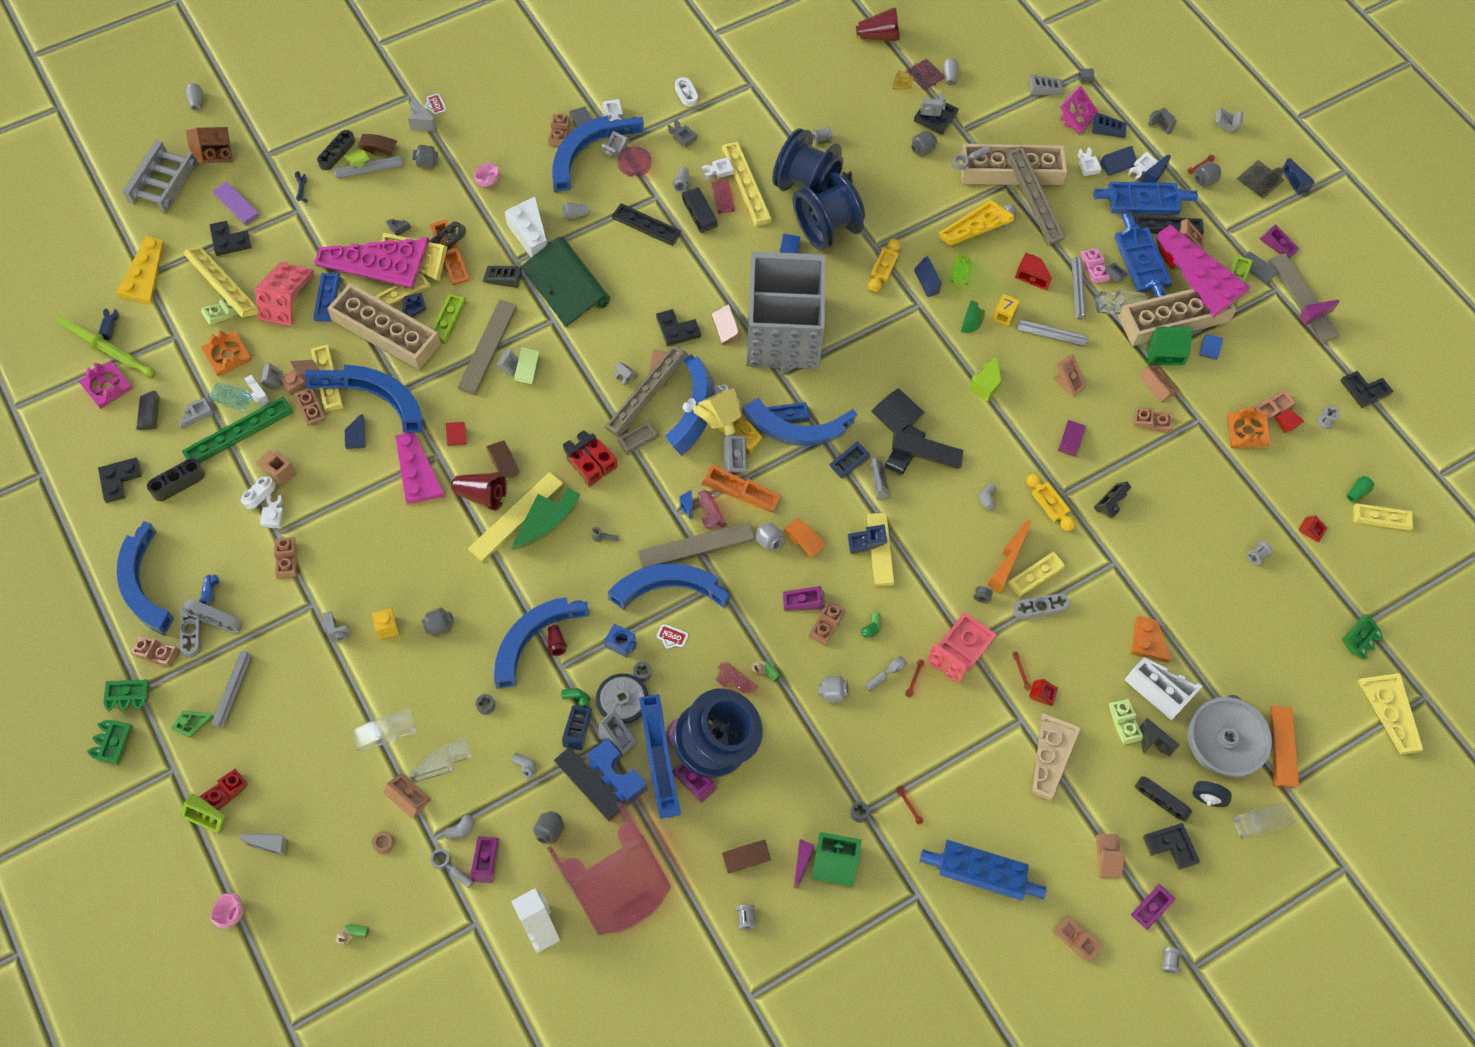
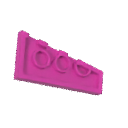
(417, 475)

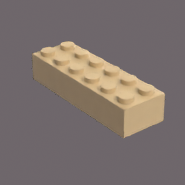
(994, 167)
(1169, 311)
(384, 326)

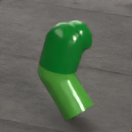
(873, 628)

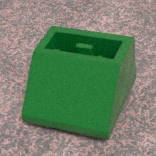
(1169, 345)
(836, 859)

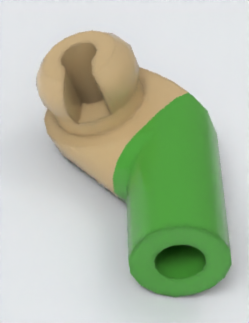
(765, 668)
(349, 932)

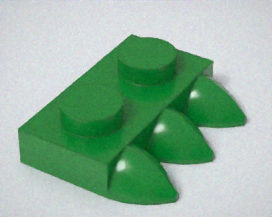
(1362, 636)
(126, 692)
(111, 742)

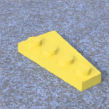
(1393, 709)

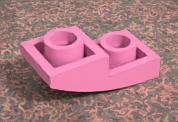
(1094, 265)

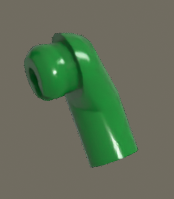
(578, 694)

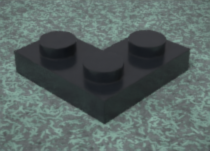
(938, 123)
(227, 243)
(676, 332)
(1365, 393)
(114, 475)
(1174, 840)

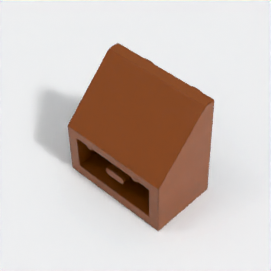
(210, 144)

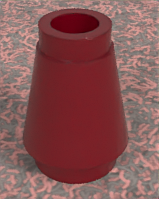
(556, 641)

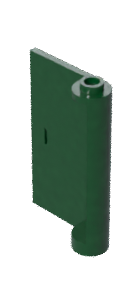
(571, 282)

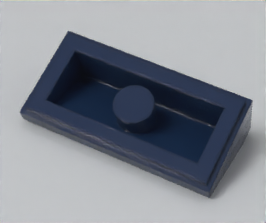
(1118, 160)
(928, 277)

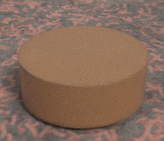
(383, 842)

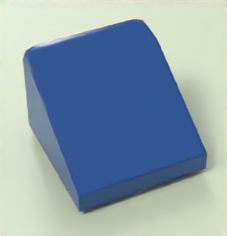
(1211, 346)
(686, 503)

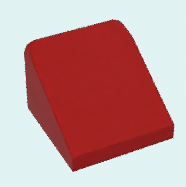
(1288, 420)
(456, 433)
(1313, 528)
(1043, 692)

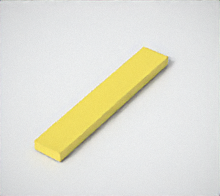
(747, 184)
(221, 282)
(513, 518)

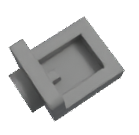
(933, 107)
(1228, 121)
(615, 144)
(329, 626)

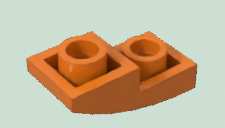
(805, 536)

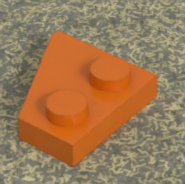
(1149, 640)

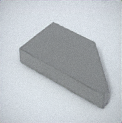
(196, 412)

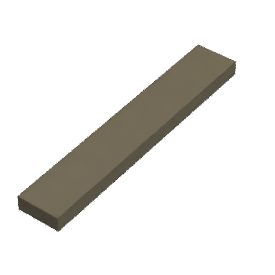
(1035, 195)
(1302, 296)
(487, 347)
(646, 391)
(696, 545)

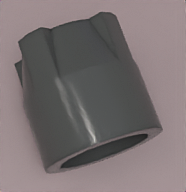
(1086, 75)

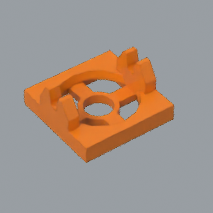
(228, 363)
(1247, 440)

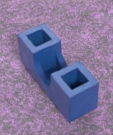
(627, 786)

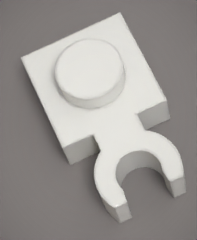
(612, 109)
(1088, 164)
(1142, 165)
(719, 168)
(258, 394)
(272, 515)

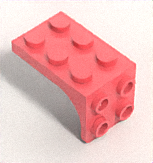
(278, 292)
(961, 647)

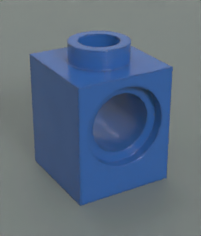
(617, 633)

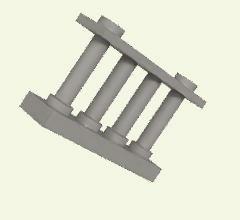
(149, 166)

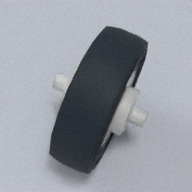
(1212, 794)

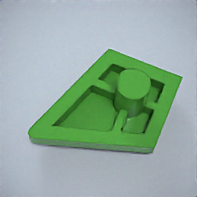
(190, 722)

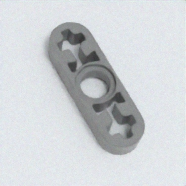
(1047, 600)
(212, 616)
(195, 636)

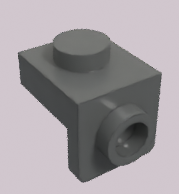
(1163, 119)

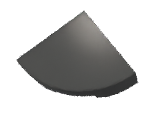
(398, 226)

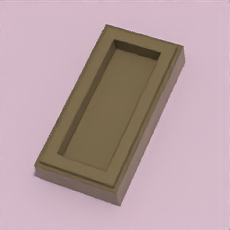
(637, 437)

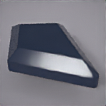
(413, 305)

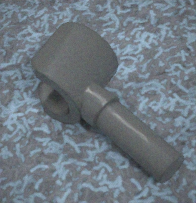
(600, 536)

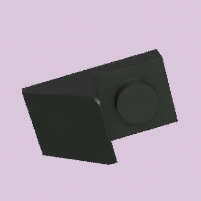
(1154, 735)

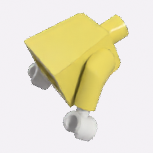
(718, 409)

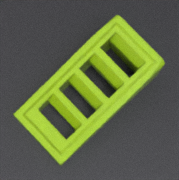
(197, 810)

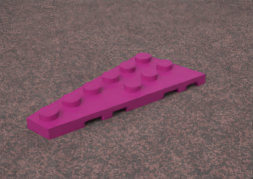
(381, 261)
(1205, 275)

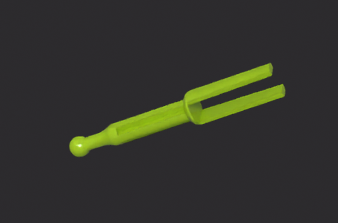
(98, 342)

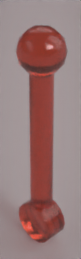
(1210, 159)
(1027, 686)
(909, 692)
(900, 791)

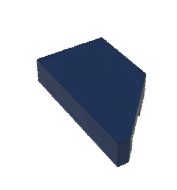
(355, 433)

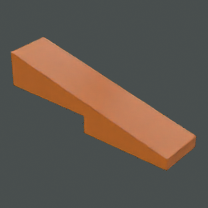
(453, 259)
(738, 488)
(1011, 550)
(1284, 748)

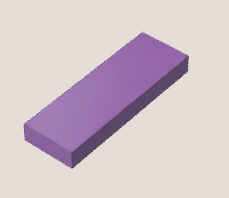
(236, 203)

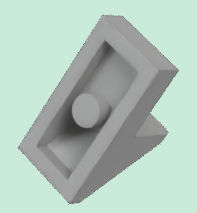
(420, 118)
(616, 732)

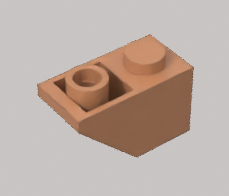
(276, 467)

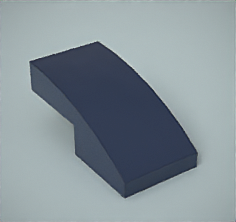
(866, 540)

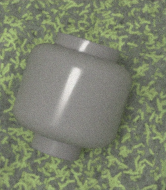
(770, 537)
(834, 689)

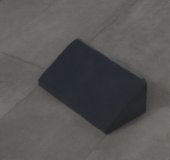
(148, 411)

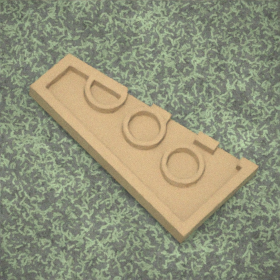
(1053, 752)

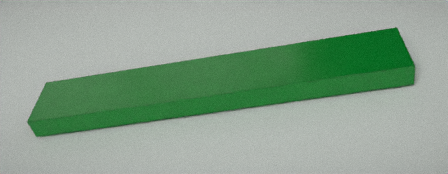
(238, 430)

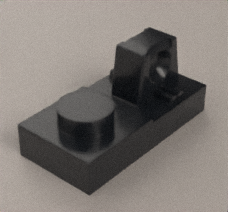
(1108, 502)

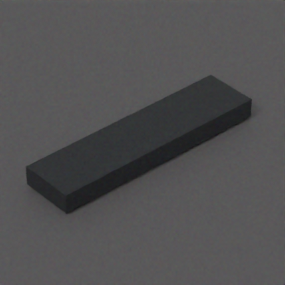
(1158, 223)
(646, 224)
(927, 449)
(588, 783)

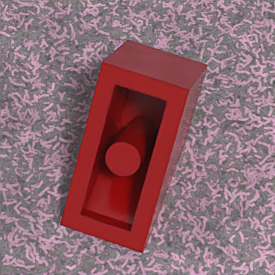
(1034, 272)

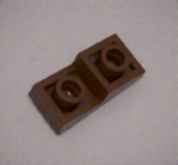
(374, 142)
(503, 459)
(746, 856)

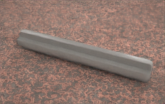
(370, 167)
(1078, 287)
(1052, 332)
(231, 689)

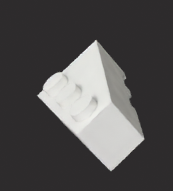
(527, 226)
(1161, 688)
(535, 918)

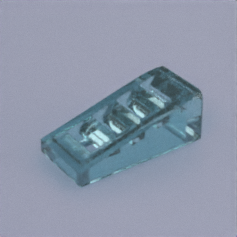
(239, 403)

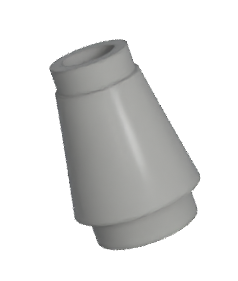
(950, 70)
(194, 96)
(681, 180)
(574, 210)

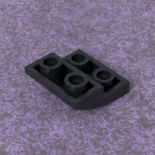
(897, 411)

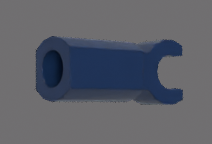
(108, 324)

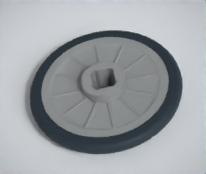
(616, 687)

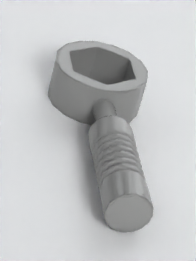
(973, 155)
(894, 667)
(456, 872)

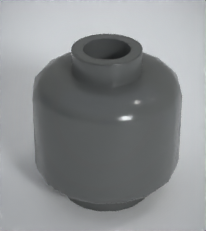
(924, 143)
(425, 156)
(1207, 174)
(437, 622)
(548, 827)

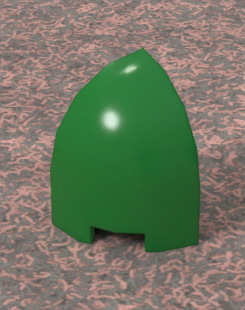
(973, 318)

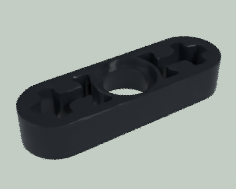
(334, 157)
(453, 238)
(1163, 798)

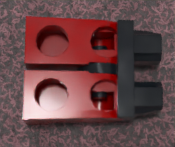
(590, 457)

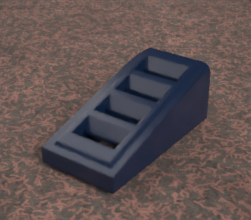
(1103, 125)
(1155, 172)
(1297, 177)
(853, 465)
(573, 739)

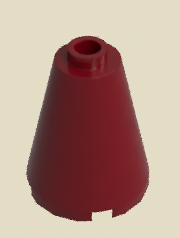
(880, 26)
(481, 488)

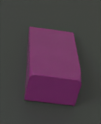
(1279, 241)
(1316, 311)
(1071, 438)
(804, 599)
(699, 786)
(804, 855)
(484, 859)
(1153, 906)

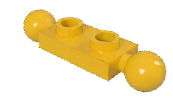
(884, 265)
(1051, 502)

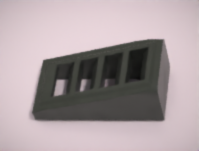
(514, 281)

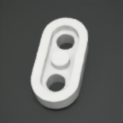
(686, 91)
(258, 492)

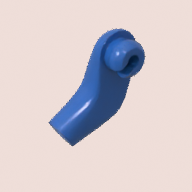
(208, 593)

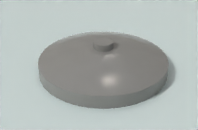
(1229, 737)

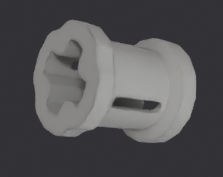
(822, 135)
(1329, 419)
(1260, 552)
(746, 917)
(1171, 960)

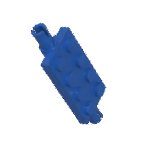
(1145, 197)
(1142, 258)
(984, 870)

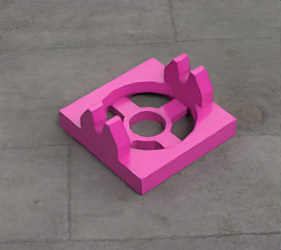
(1085, 104)
(109, 394)

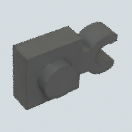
(682, 135)

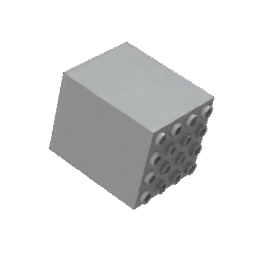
(786, 310)

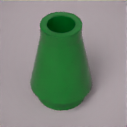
(1360, 488)

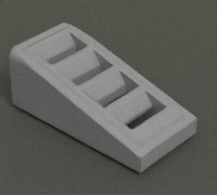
(1036, 85)
(269, 842)

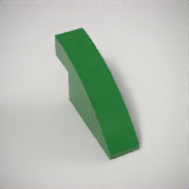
(544, 518)

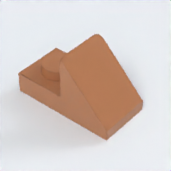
(1192, 233)
(1070, 375)
(296, 378)
(1109, 856)

